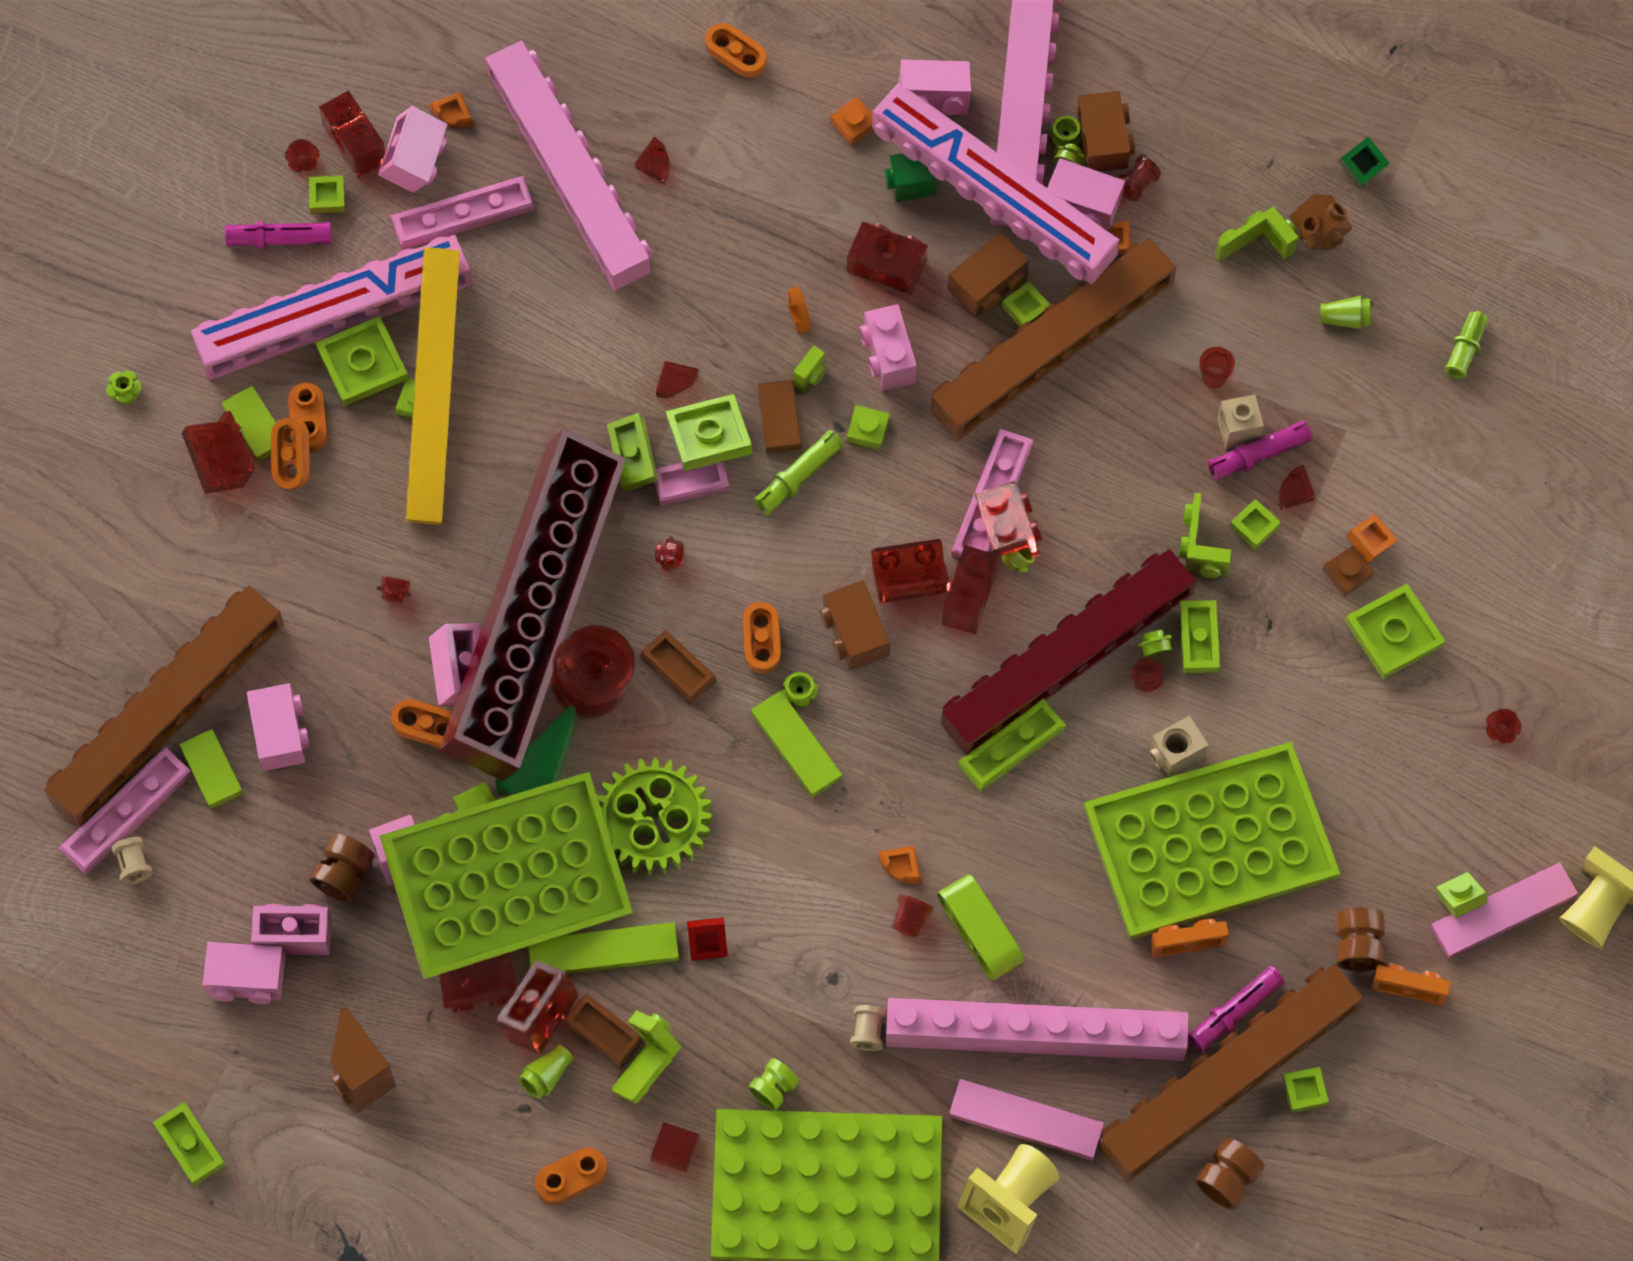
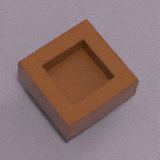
(1348, 570)

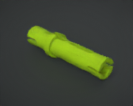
(792, 478)

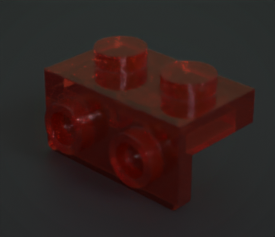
(219, 454)
(1006, 519)
(909, 571)
(478, 983)

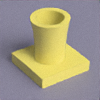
(1602, 901)
(1004, 1203)

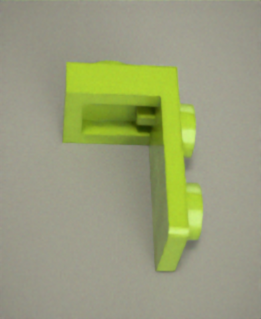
(1277, 230)
(1205, 560)
(651, 1060)

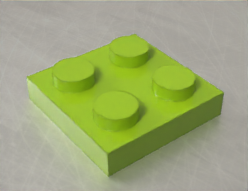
(361, 361)
(709, 432)
(1395, 631)

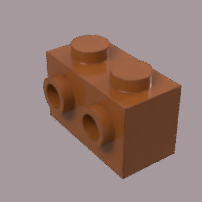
(1104, 131)
(988, 275)
(855, 625)

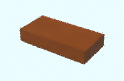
(779, 416)
(678, 667)
(603, 1031)

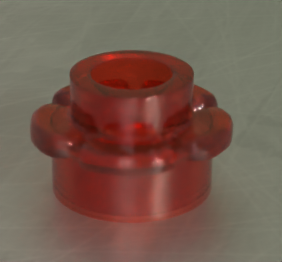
(298, 148)
(669, 554)
(394, 589)
(1144, 683)
(1506, 717)

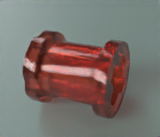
(1139, 177)

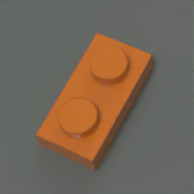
(1202, 936)
(1422, 987)

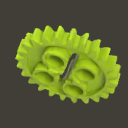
(682, 802)

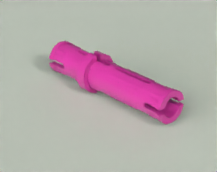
(278, 234)
(1250, 454)
(1224, 1018)

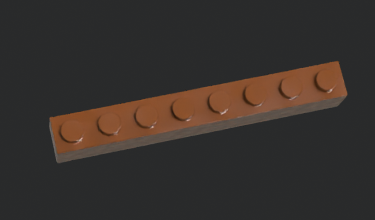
(1052, 338)
(163, 706)
(1230, 1072)

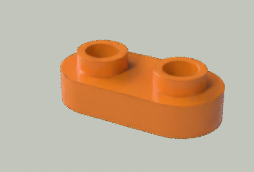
(739, 49)
(310, 412)
(288, 453)
(763, 639)
(428, 721)
(573, 1178)

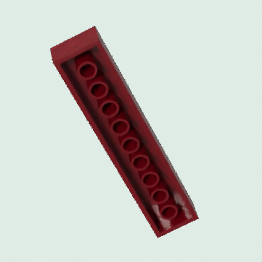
(532, 605)

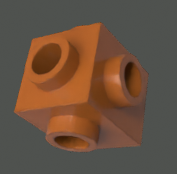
(1321, 222)

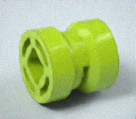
(773, 1084)

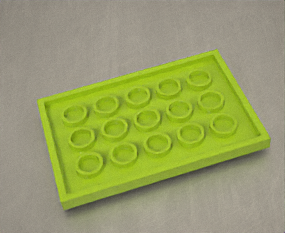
(1211, 840)
(505, 875)
(826, 1186)

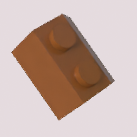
(358, 1066)

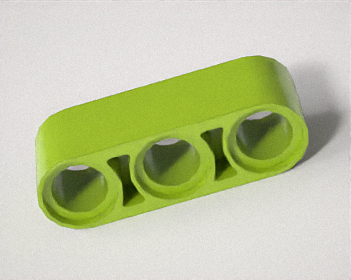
(980, 927)

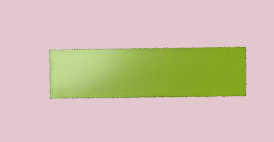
(609, 948)

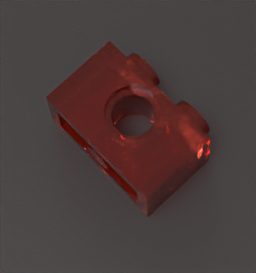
(352, 133)
(898, 272)
(970, 589)
(537, 1007)

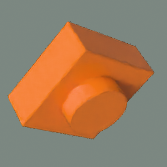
(852, 121)
(1371, 538)

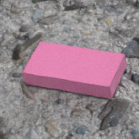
(678, 486)

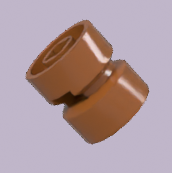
(343, 864)
(1360, 936)
(1225, 1178)

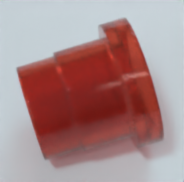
(1219, 358)
(910, 915)

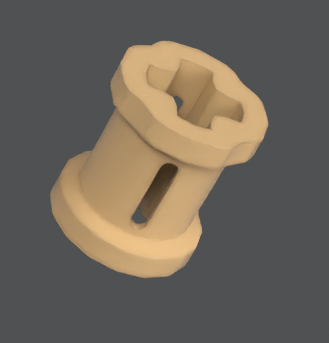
(132, 861)
(868, 1028)

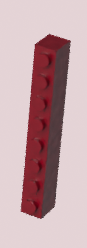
(1068, 651)

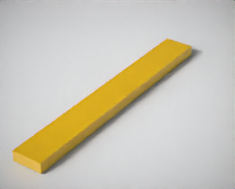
(432, 386)

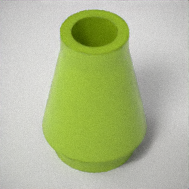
(1348, 313)
(544, 1073)

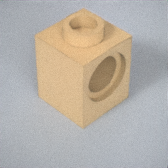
(1240, 421)
(1183, 733)

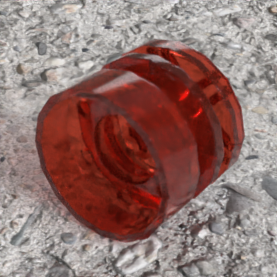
(602, 656)

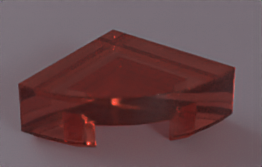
(654, 161)
(675, 379)
(1295, 489)

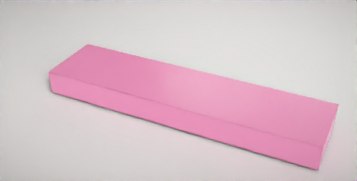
(462, 212)
(1003, 466)
(125, 810)
(1505, 910)
(1026, 1119)

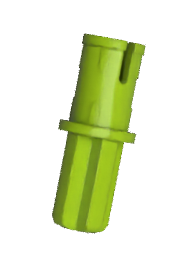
(1466, 345)

